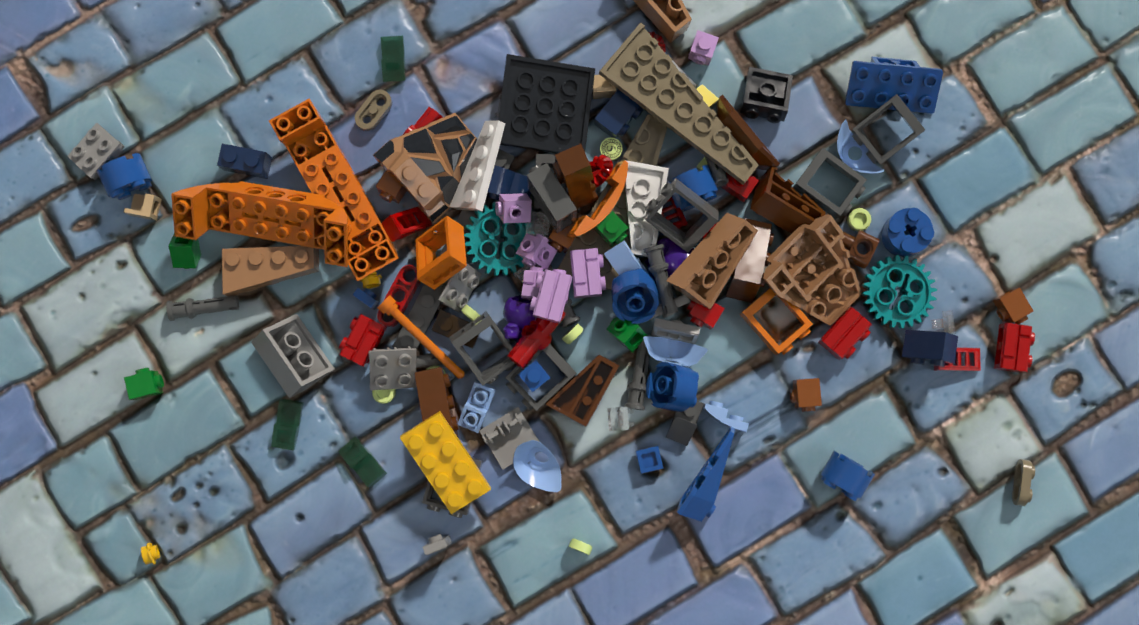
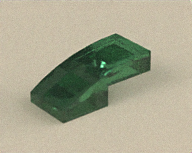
(393, 58)
(287, 424)
(362, 462)

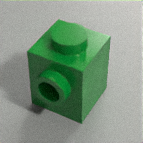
(612, 229)
(184, 252)
(626, 333)
(144, 384)

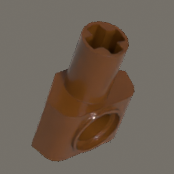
(850, 243)

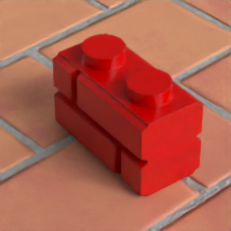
(845, 334)
(363, 338)
(1014, 347)

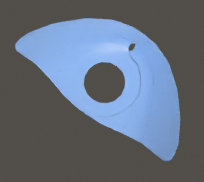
(845, 142)
(680, 352)
(542, 475)

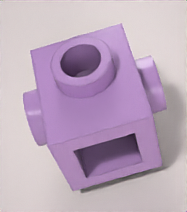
(536, 251)

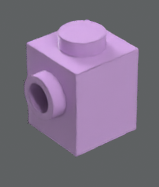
(703, 48)
(514, 208)

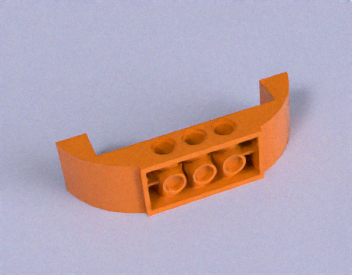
(331, 175)
(263, 214)

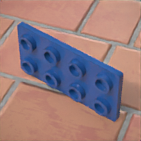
(881, 79)

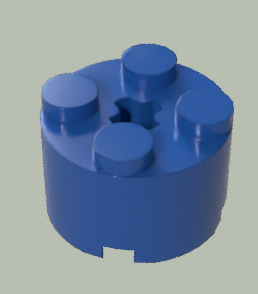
(124, 176)
(700, 183)
(916, 223)
(634, 296)
(672, 387)
(847, 475)

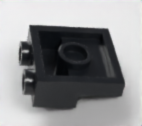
(766, 95)

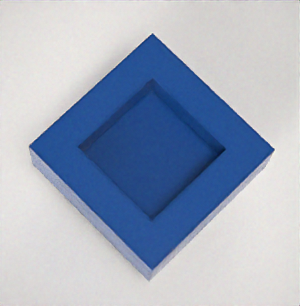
(366, 297)
(534, 376)
(649, 459)

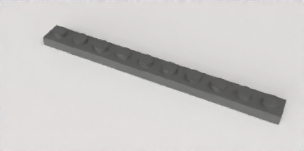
(427, 301)

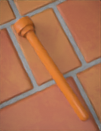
(390, 308)

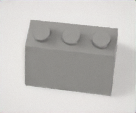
(292, 355)

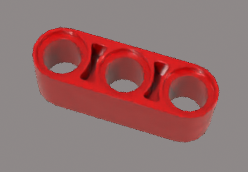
(398, 285)

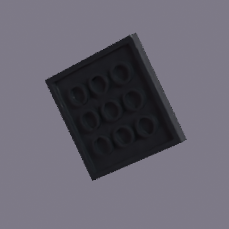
(545, 104)

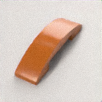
(617, 181)

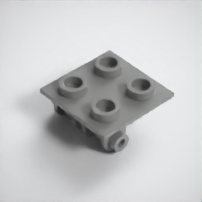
(95, 150)
(460, 288)
(392, 368)
(506, 435)

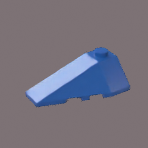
(701, 494)

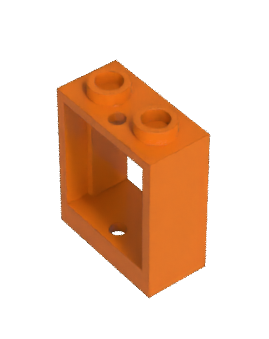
(434, 270)
(786, 345)

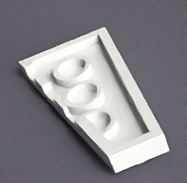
(477, 175)
(642, 186)

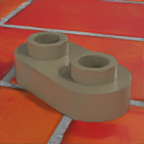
(372, 110)
(1022, 482)

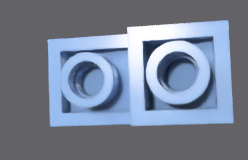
(623, 259)
(477, 406)
(717, 412)

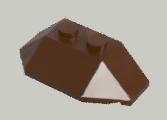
(744, 134)

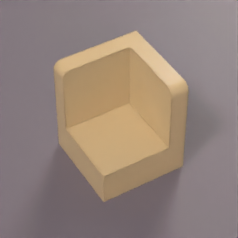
(602, 88)
(144, 206)

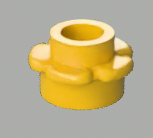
(371, 281)
(150, 553)

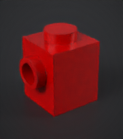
(739, 190)
(703, 316)

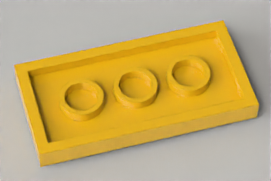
(445, 462)

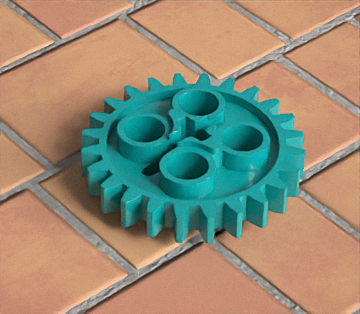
(478, 236)
(917, 302)

